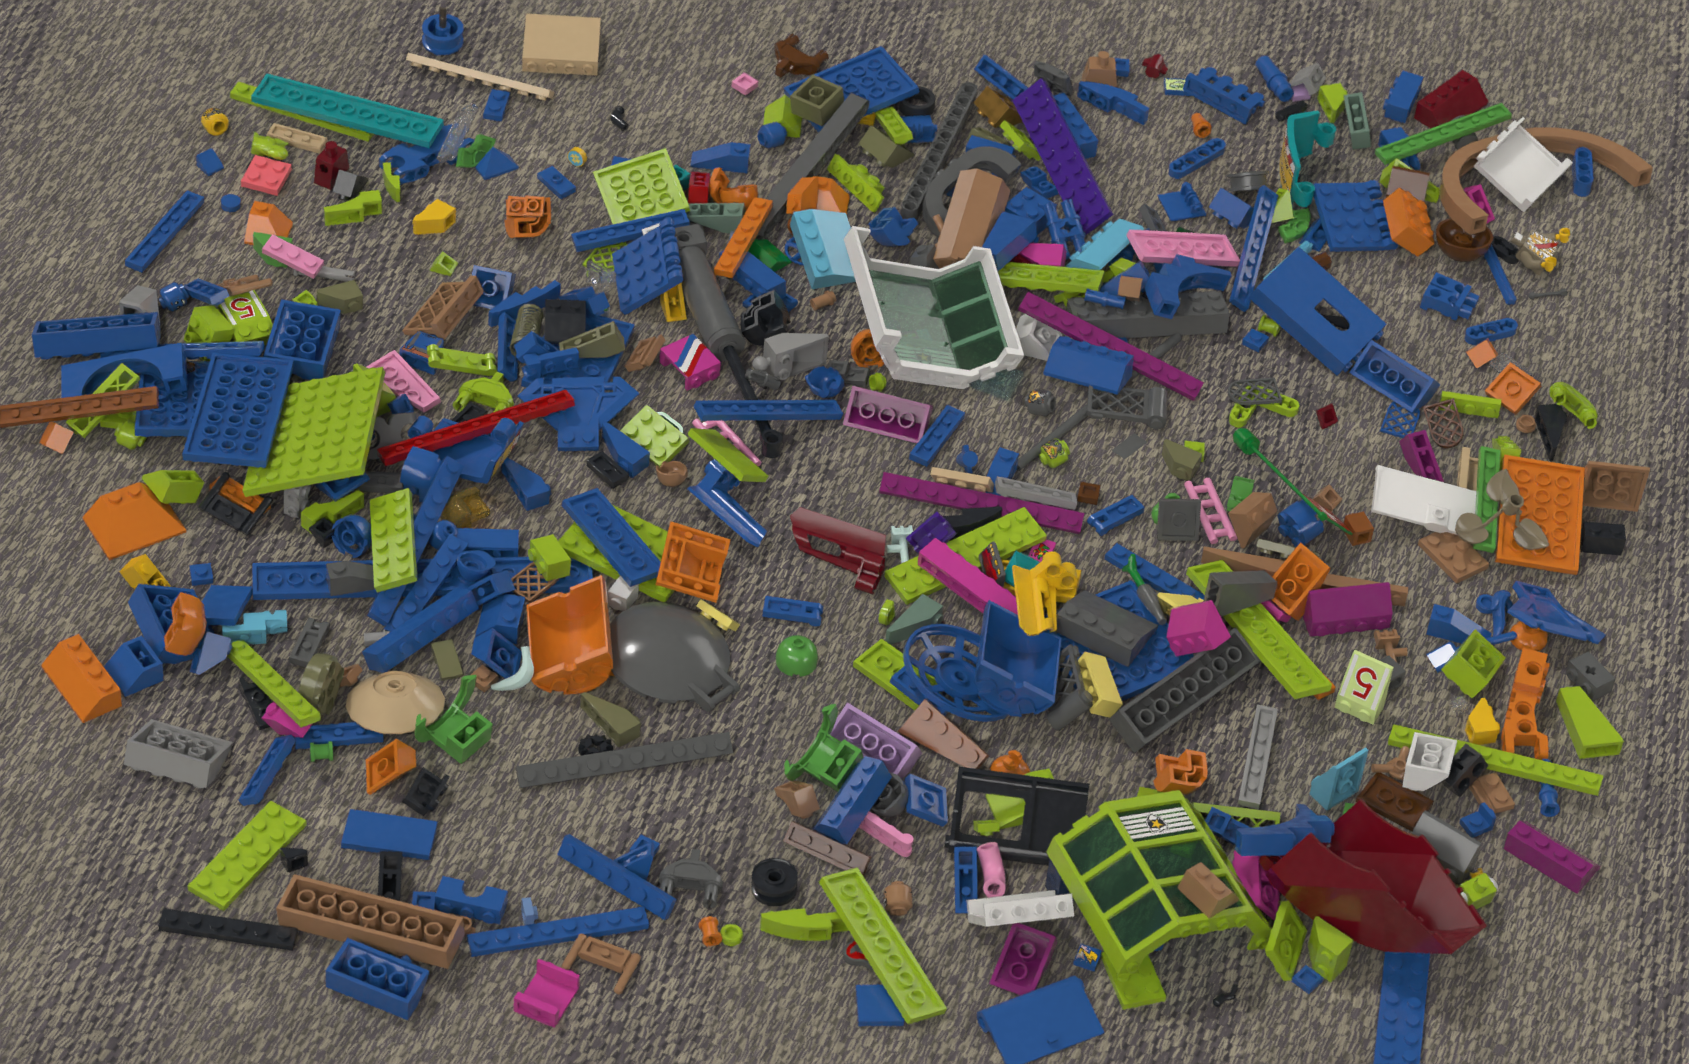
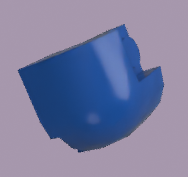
(891, 229)
(419, 471)

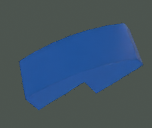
(1037, 181)

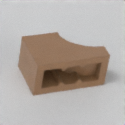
(798, 797)

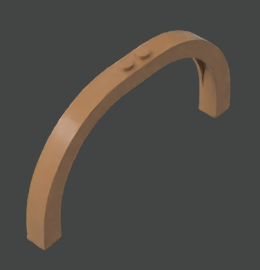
(1604, 151)

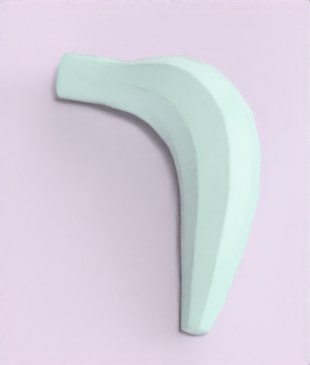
(521, 678)

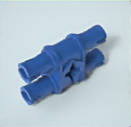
(1070, 222)

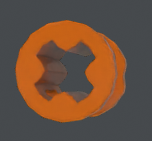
(710, 931)

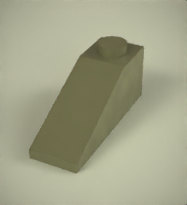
(597, 343)
(611, 719)

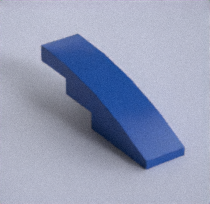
(515, 301)

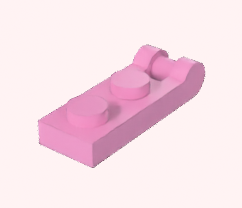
(887, 834)

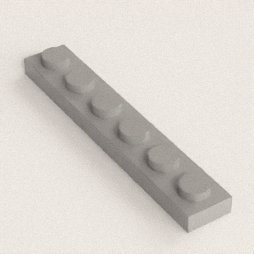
(1257, 757)

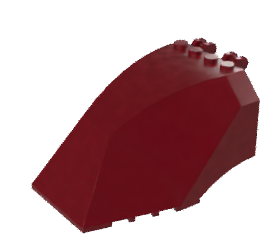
(1376, 886)

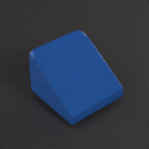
(209, 162)

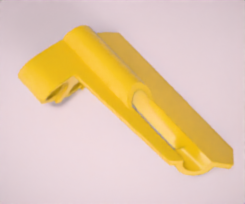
(1037, 590)

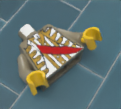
(1538, 248)

